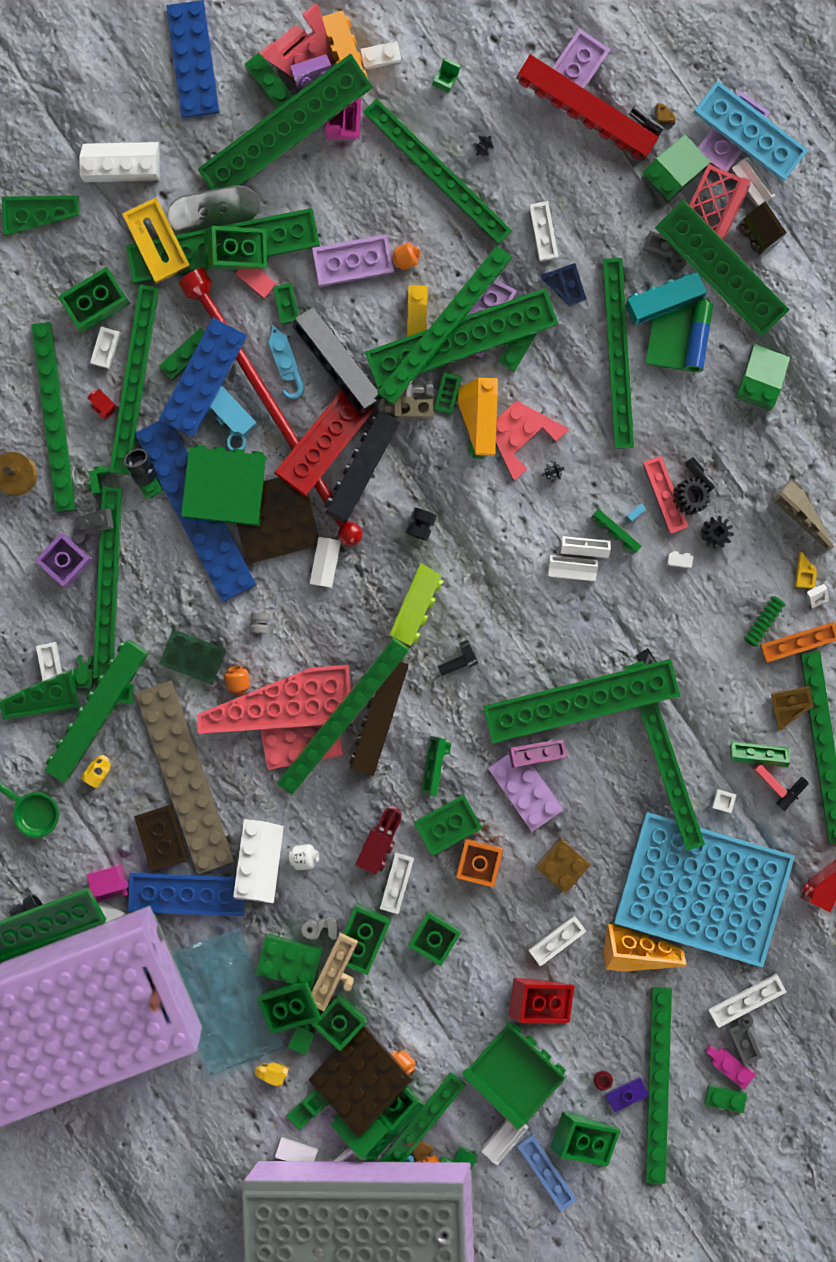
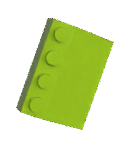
(416, 604)

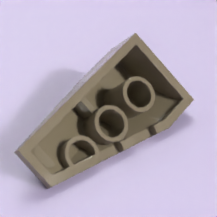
(799, 508)

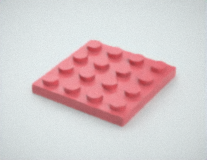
(285, 744)

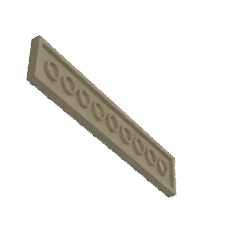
(185, 777)

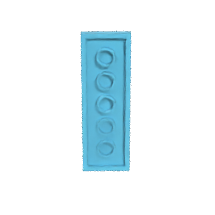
(750, 131)

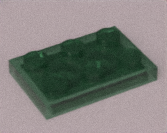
(192, 656)

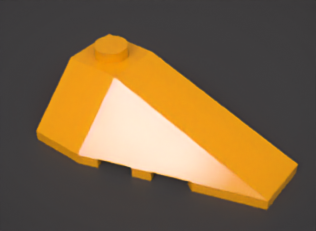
(479, 411)
(633, 952)

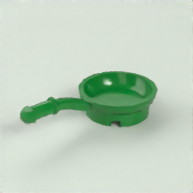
(33, 813)

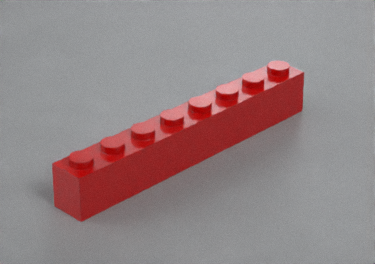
(586, 107)

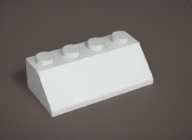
(120, 162)
(258, 861)

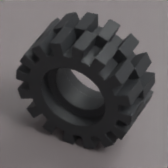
(700, 496)

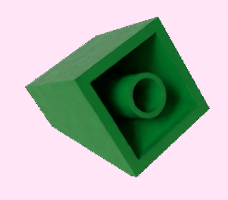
(371, 1143)

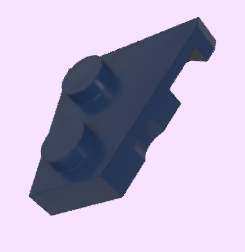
(566, 284)

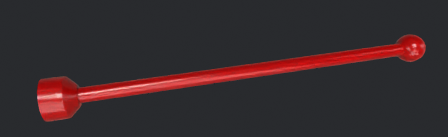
(197, 287)

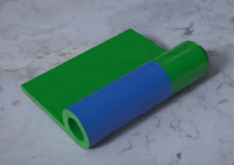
(681, 337)

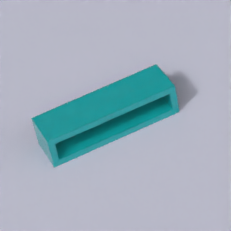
(666, 298)

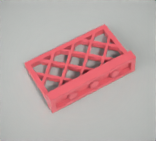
(734, 202)

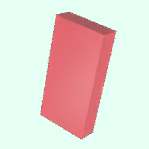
(257, 281)
(769, 780)

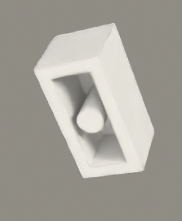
(679, 560)

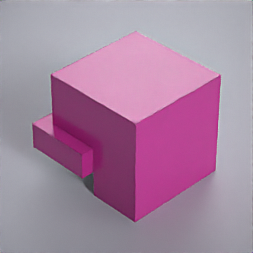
(346, 123)
(108, 882)

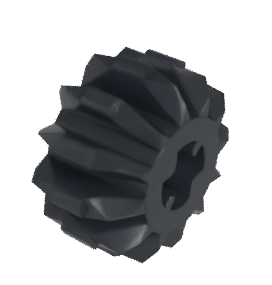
(720, 539)

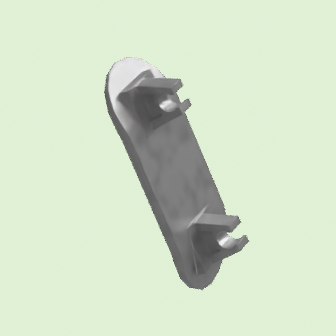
(213, 208)

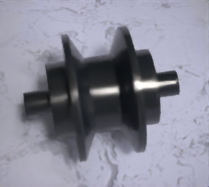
(484, 144)
(553, 471)

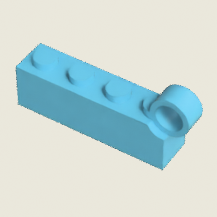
(234, 416)

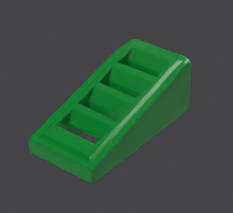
(457, 378)

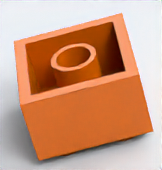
(479, 862)

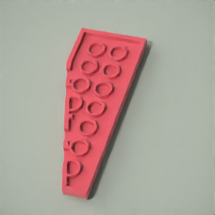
(290, 702)

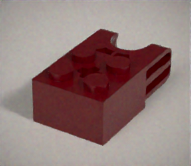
(380, 841)

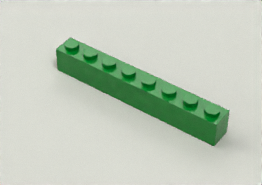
(96, 711)

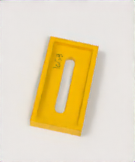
(135, 222)

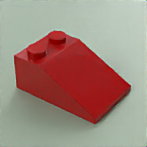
(822, 888)
(540, 1001)

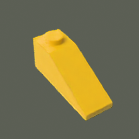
(417, 309)

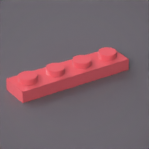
(663, 492)

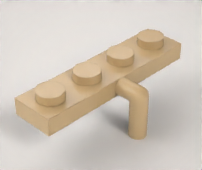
(333, 971)

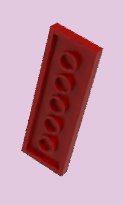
(321, 445)

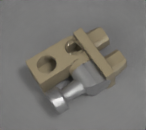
(407, 407)

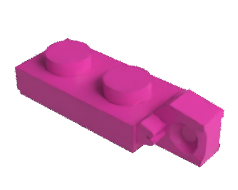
(730, 1066)

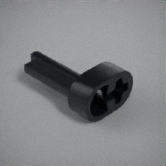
(467, 659)

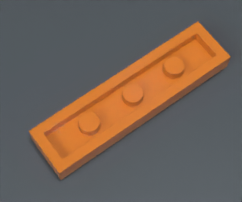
(799, 642)

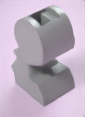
(311, 929)

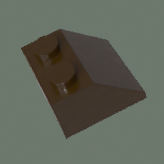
(762, 228)

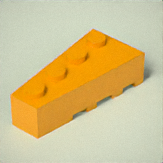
(340, 38)

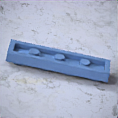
(546, 1172)

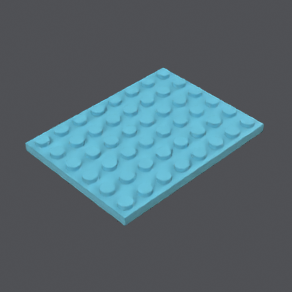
(704, 897)

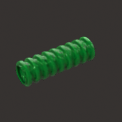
(764, 621)

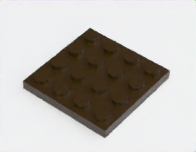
(284, 527)
(361, 1081)

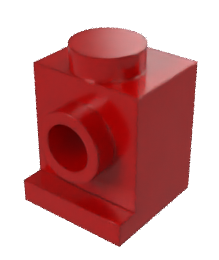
(102, 404)

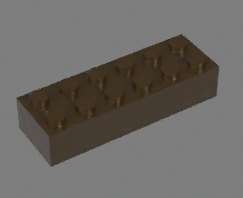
(378, 722)

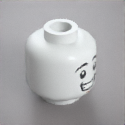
(303, 857)

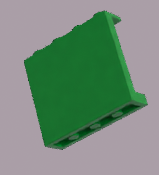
(224, 485)
(515, 1075)

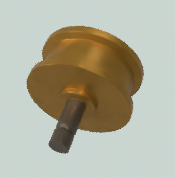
(17, 474)

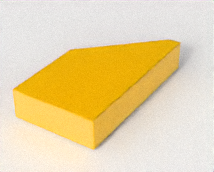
(805, 573)

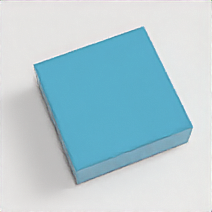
(635, 513)

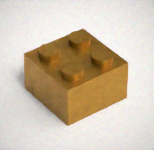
(562, 865)

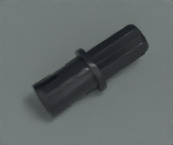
(646, 120)
(700, 473)
(792, 793)

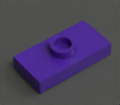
(627, 1094)

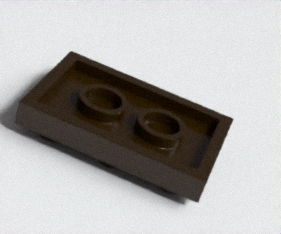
(161, 837)

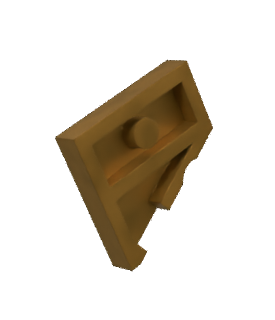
(791, 704)

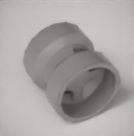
(262, 618)

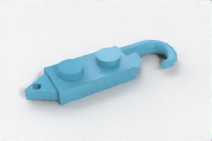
(285, 362)

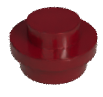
(603, 1080)

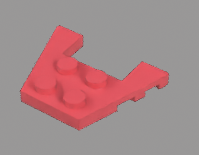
(310, 47)
(516, 428)

